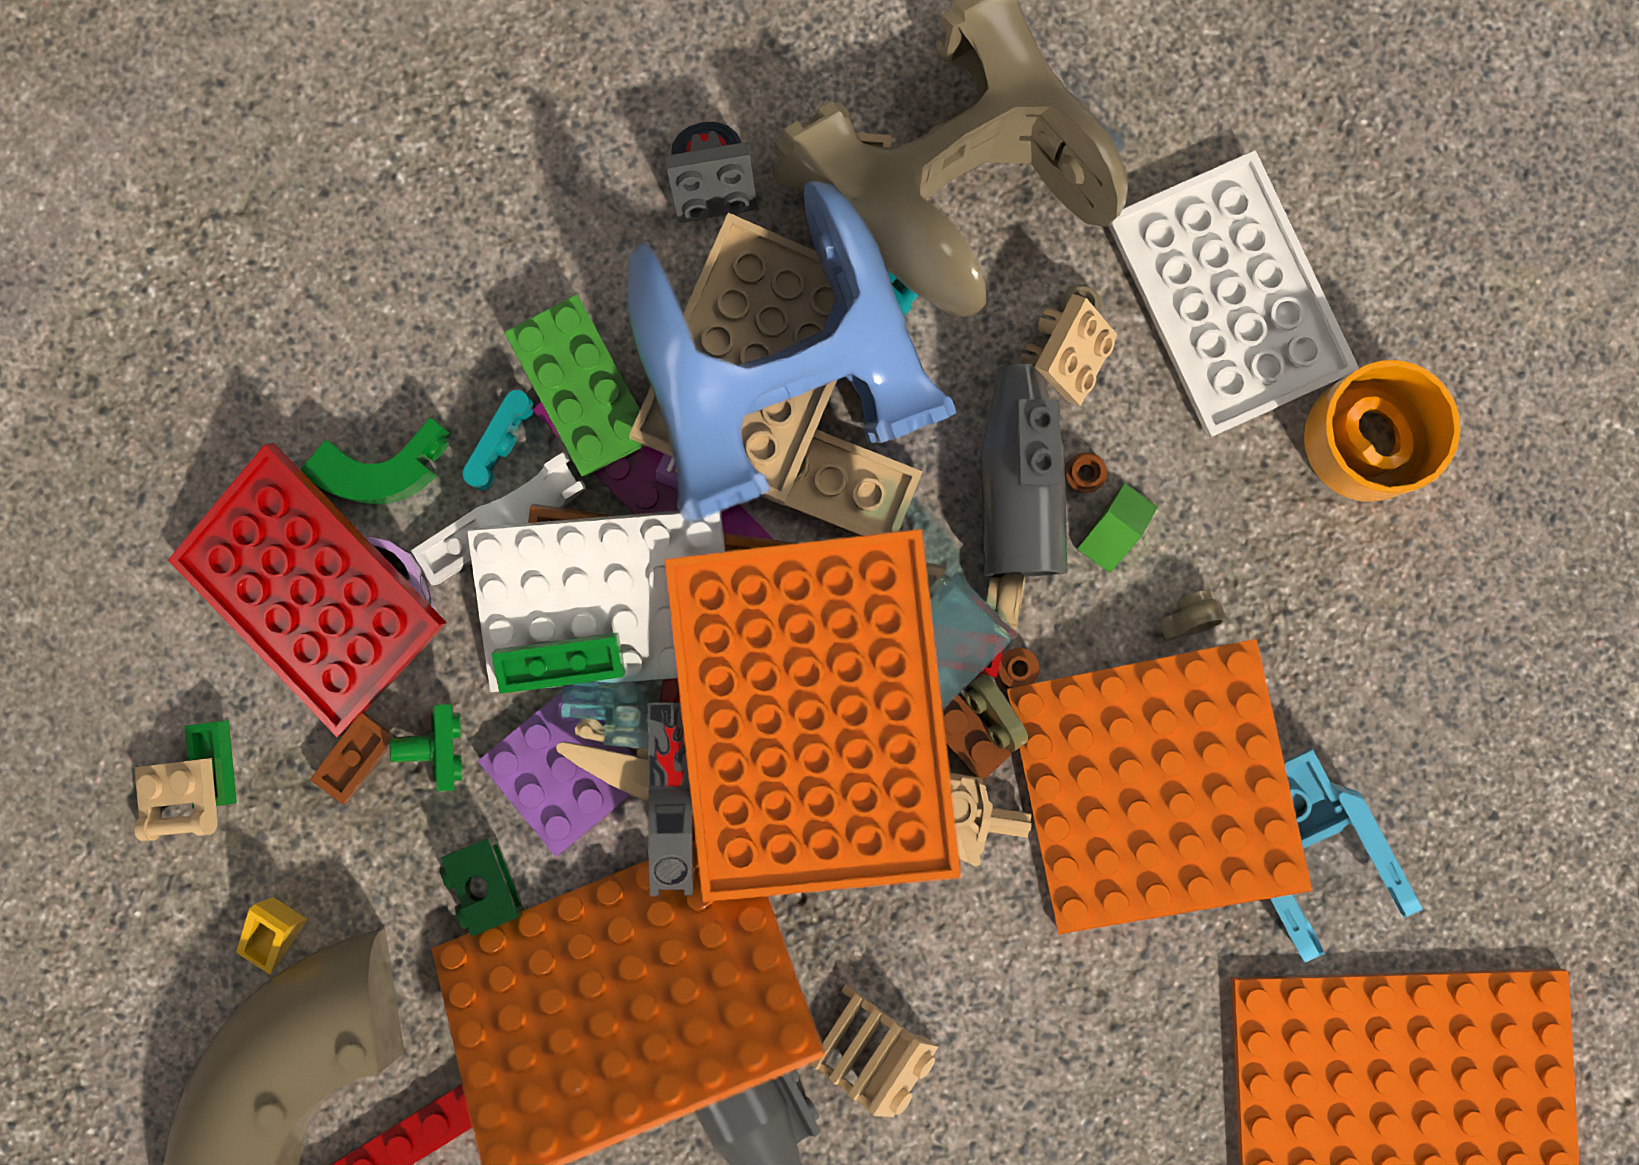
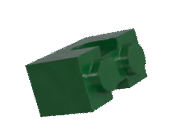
(488, 862)

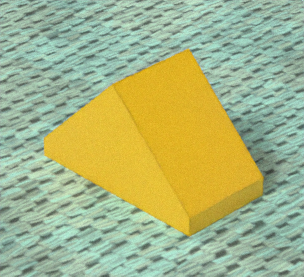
(269, 933)

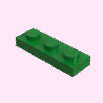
(558, 663)

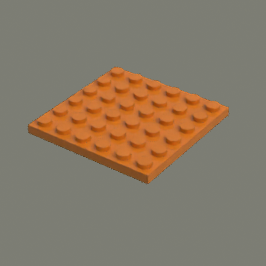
(1159, 788)

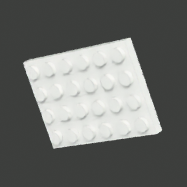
(1232, 294)
(586, 581)

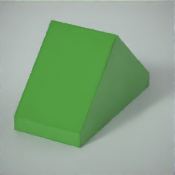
(1117, 528)

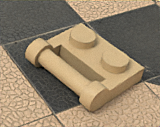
(175, 785)

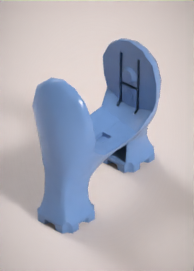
(709, 398)

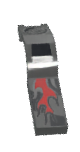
(668, 801)

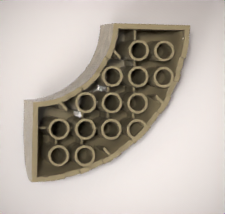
(286, 1054)

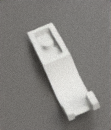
(450, 549)

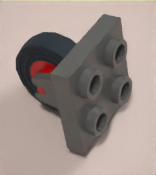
(710, 173)

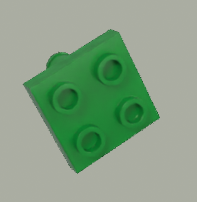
(434, 747)

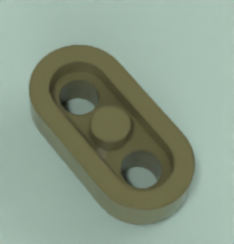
(1003, 723)

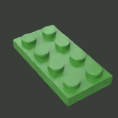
(577, 384)

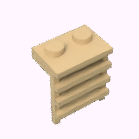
(894, 1066)

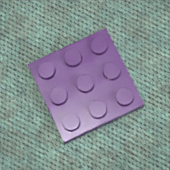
(546, 786)

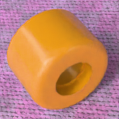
(1422, 424)

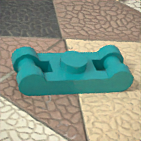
(497, 440)

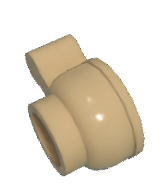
(1006, 596)

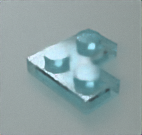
(620, 706)

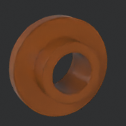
(1098, 469)
(1005, 668)

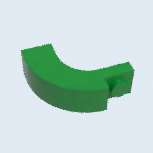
(379, 482)

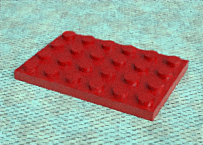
(306, 589)

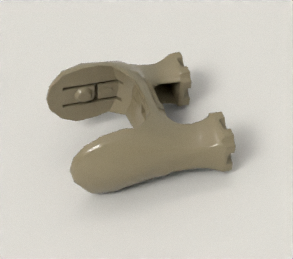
(1018, 119)

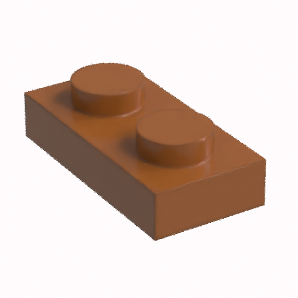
(970, 739)
(353, 758)

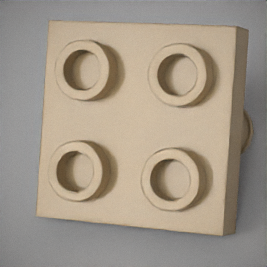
(1074, 350)

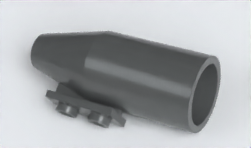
(1023, 478)
(761, 1123)

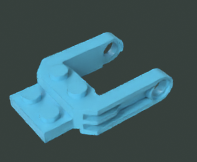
(1321, 812)

